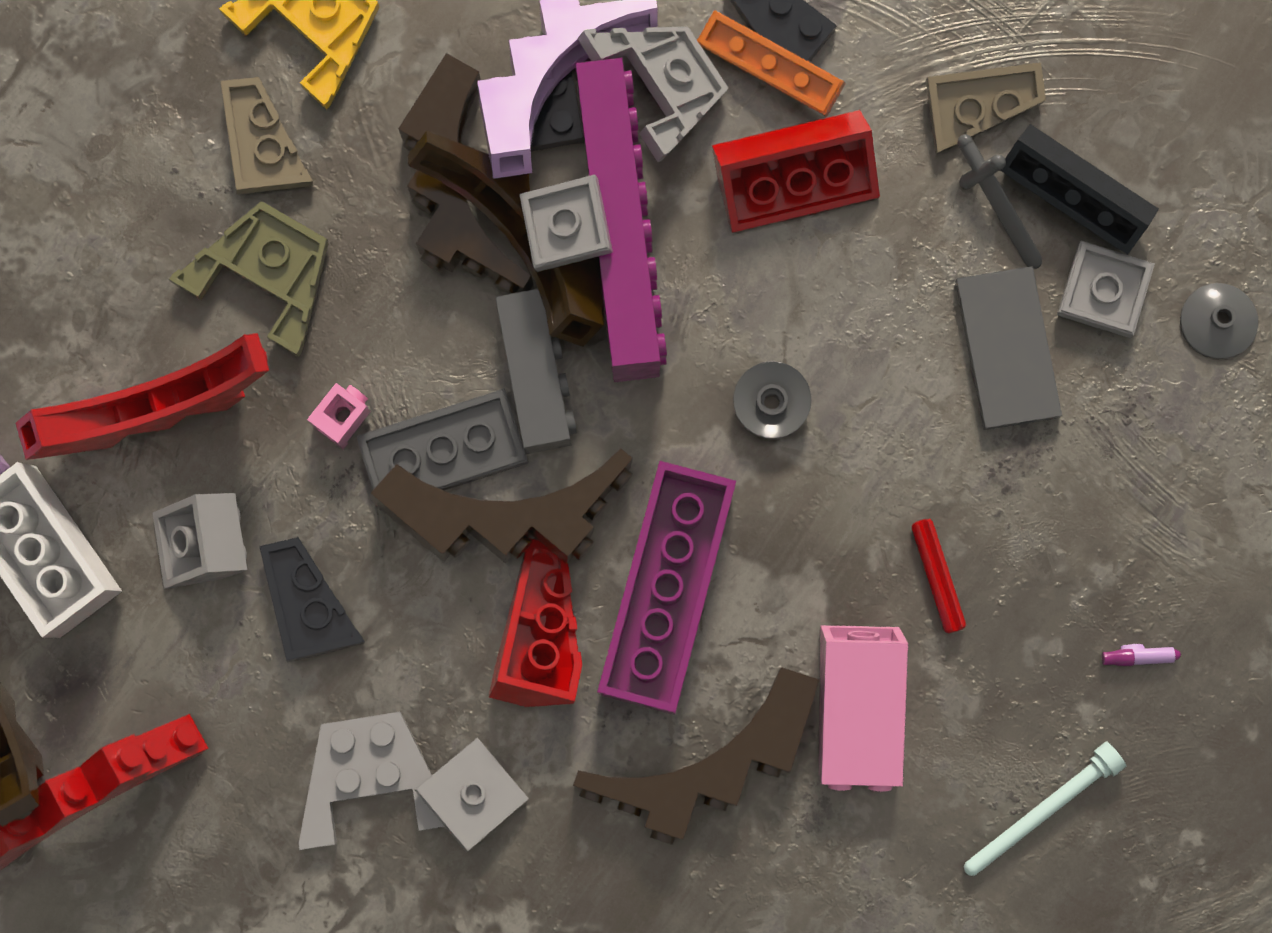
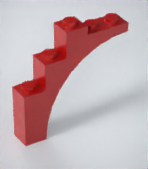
(151, 406)
(99, 780)

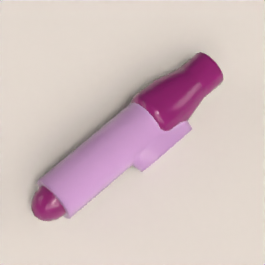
(1138, 655)

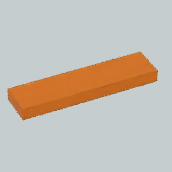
(770, 63)

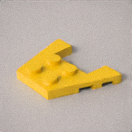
(330, 25)

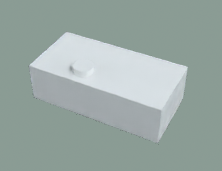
(47, 556)

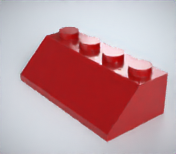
(797, 170)

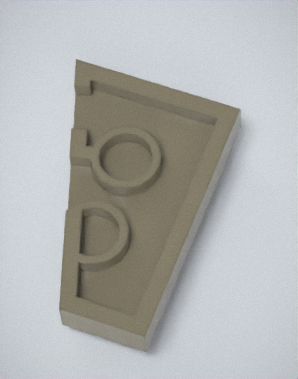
(980, 100)
(258, 142)

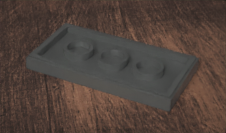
(1008, 348)
(448, 443)

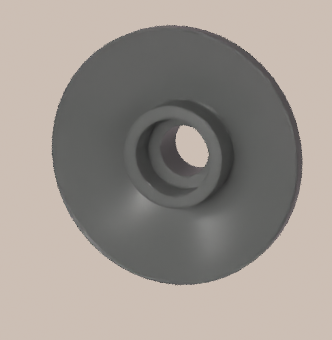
(1206, 333)
(778, 381)

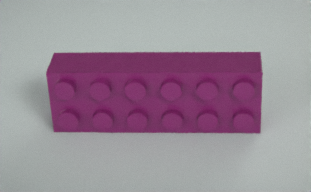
(666, 588)

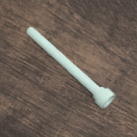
(1103, 763)

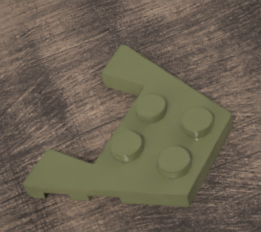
(272, 255)

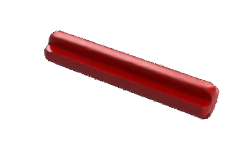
(938, 576)

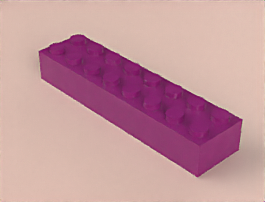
(627, 272)

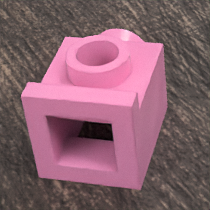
(325, 415)

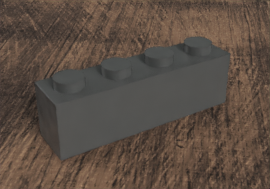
(534, 372)

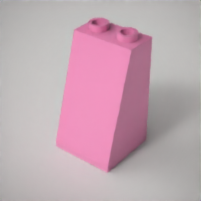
(862, 706)

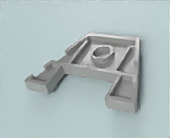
(672, 70)
(362, 761)

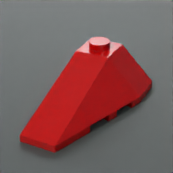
(539, 643)

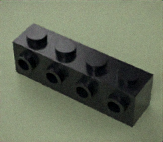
(1079, 189)

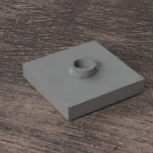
(566, 223)
(1105, 289)
(471, 794)

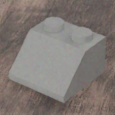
(200, 540)

